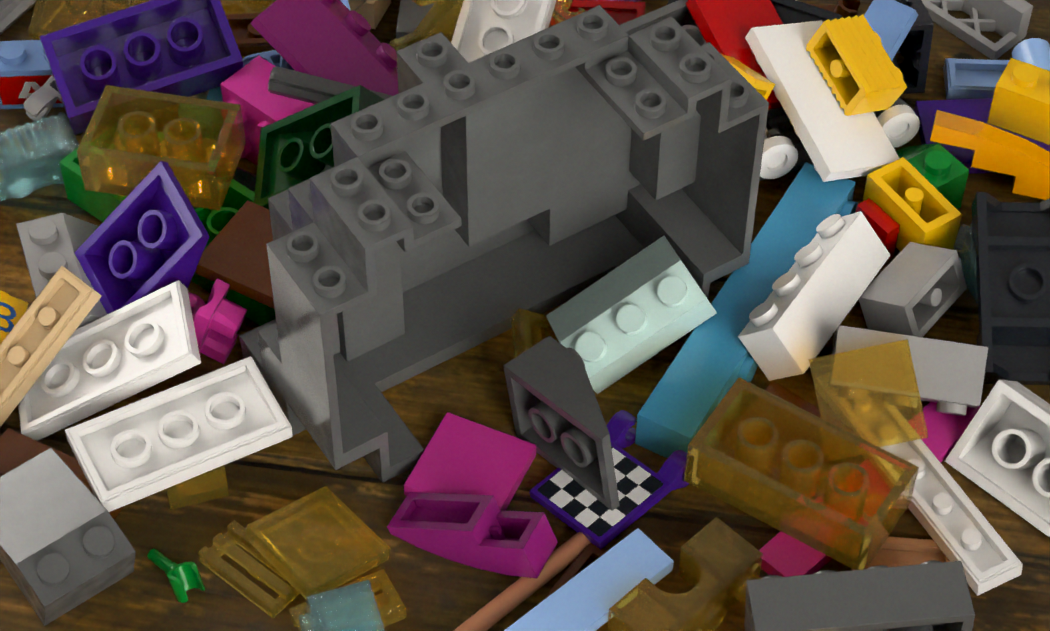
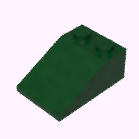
(302, 143)

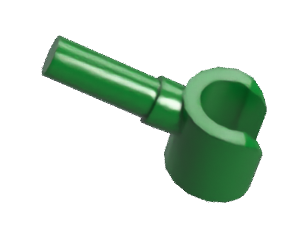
(180, 576)

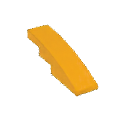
(997, 152)

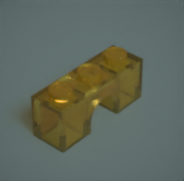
(717, 568)

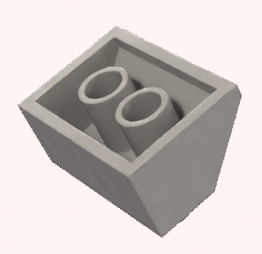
(51, 244)
(943, 369)

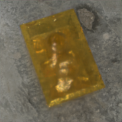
(141, 128)

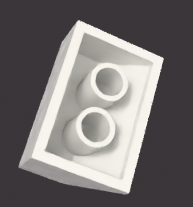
(1010, 451)

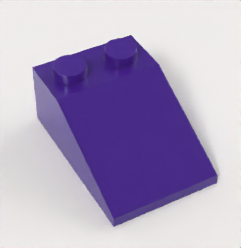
(144, 242)

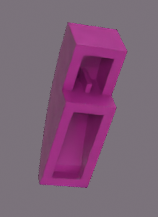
(475, 532)

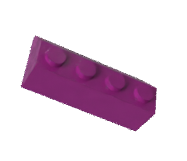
(329, 43)

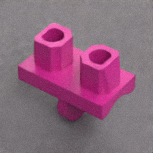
(216, 322)

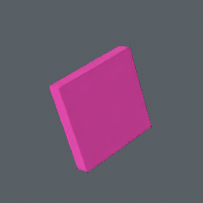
(471, 461)

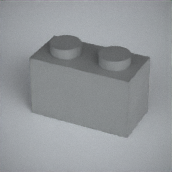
(913, 290)

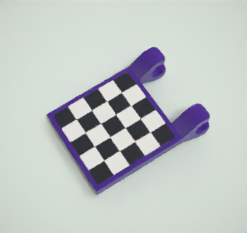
(636, 485)

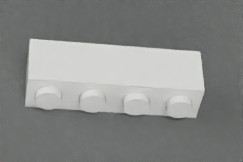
(814, 295)

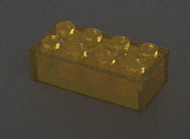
(800, 474)

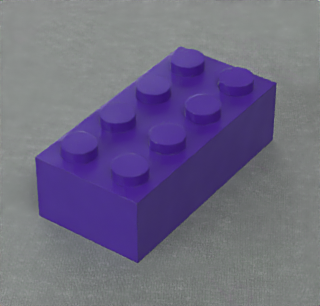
(146, 47)

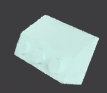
(631, 314)

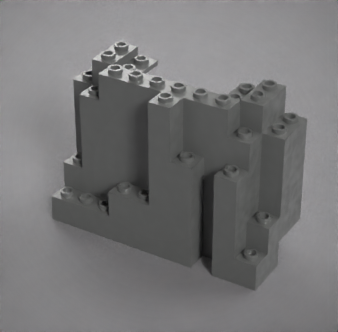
(491, 198)

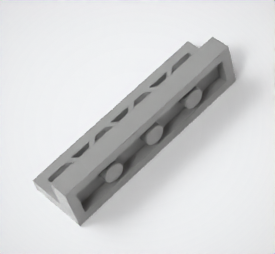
(1004, 17)

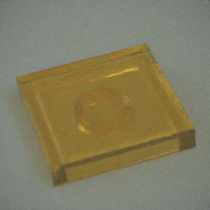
(871, 393)
(317, 543)

